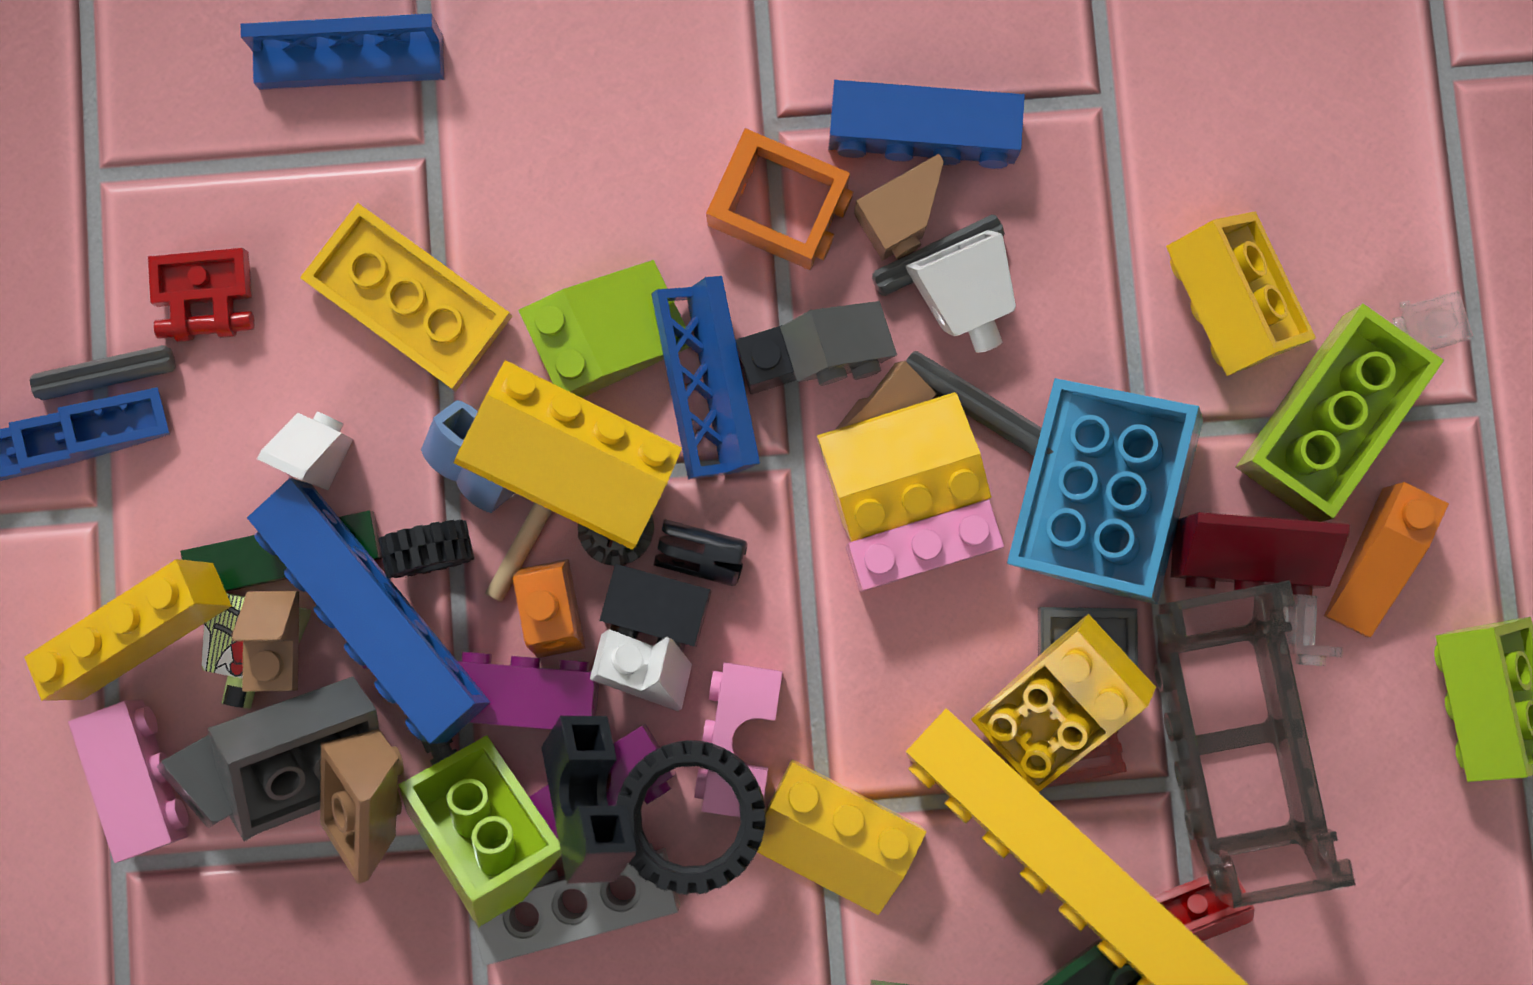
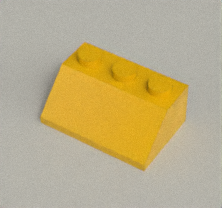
(1239, 292)
(904, 466)
(838, 837)

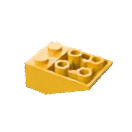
(1065, 704)

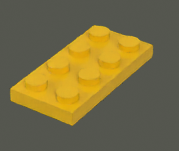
(406, 296)

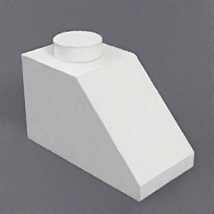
(308, 449)

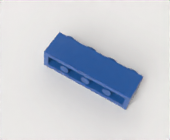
(925, 123)

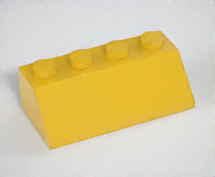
(568, 455)

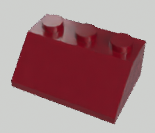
(1256, 551)

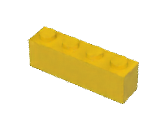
(127, 630)

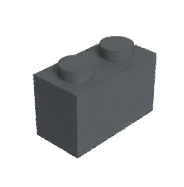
(839, 342)

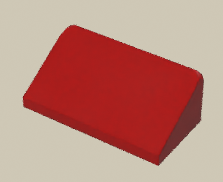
(1202, 911)

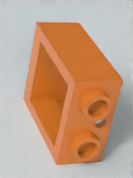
(734, 181)

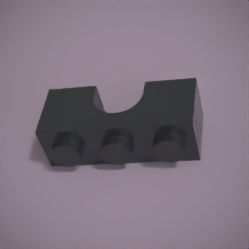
(591, 834)

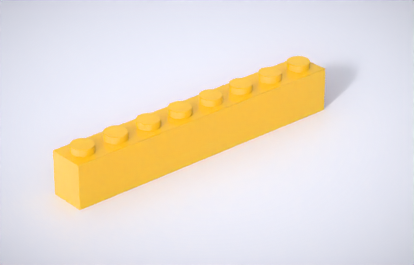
(1062, 859)

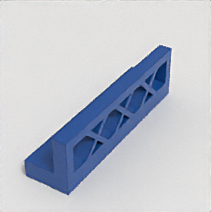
(345, 51)
(721, 376)

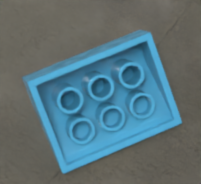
(1109, 492)

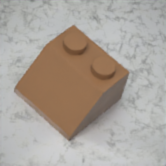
(360, 798)

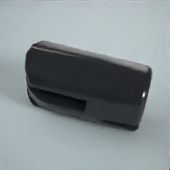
(701, 553)

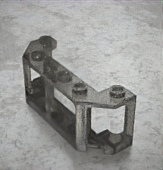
(1282, 728)

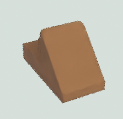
(270, 640)

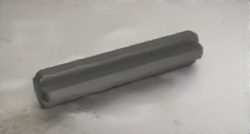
(895, 275)
(102, 372)

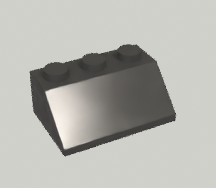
(274, 754)

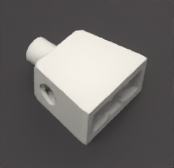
(968, 287)

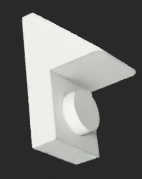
(643, 670)

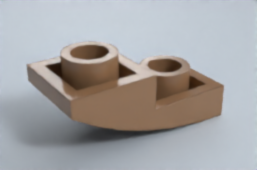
(897, 390)

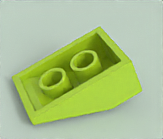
(599, 329)

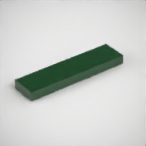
(246, 564)

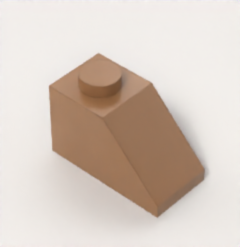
(900, 210)

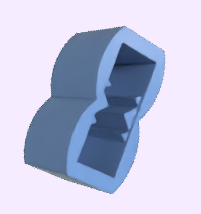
(441, 447)

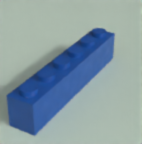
(368, 612)

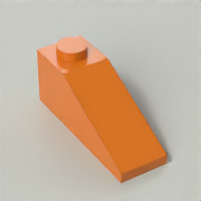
(1385, 556)

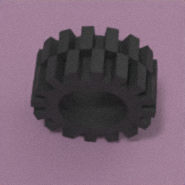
(426, 548)

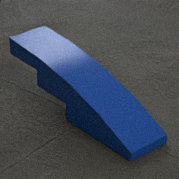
(81, 432)

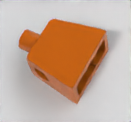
(548, 609)

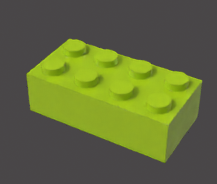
(1339, 414)

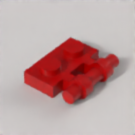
(201, 278)

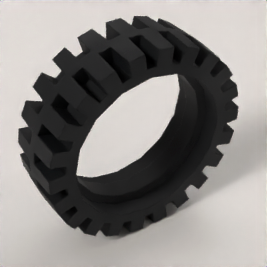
(738, 856)

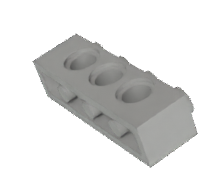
(508, 938)

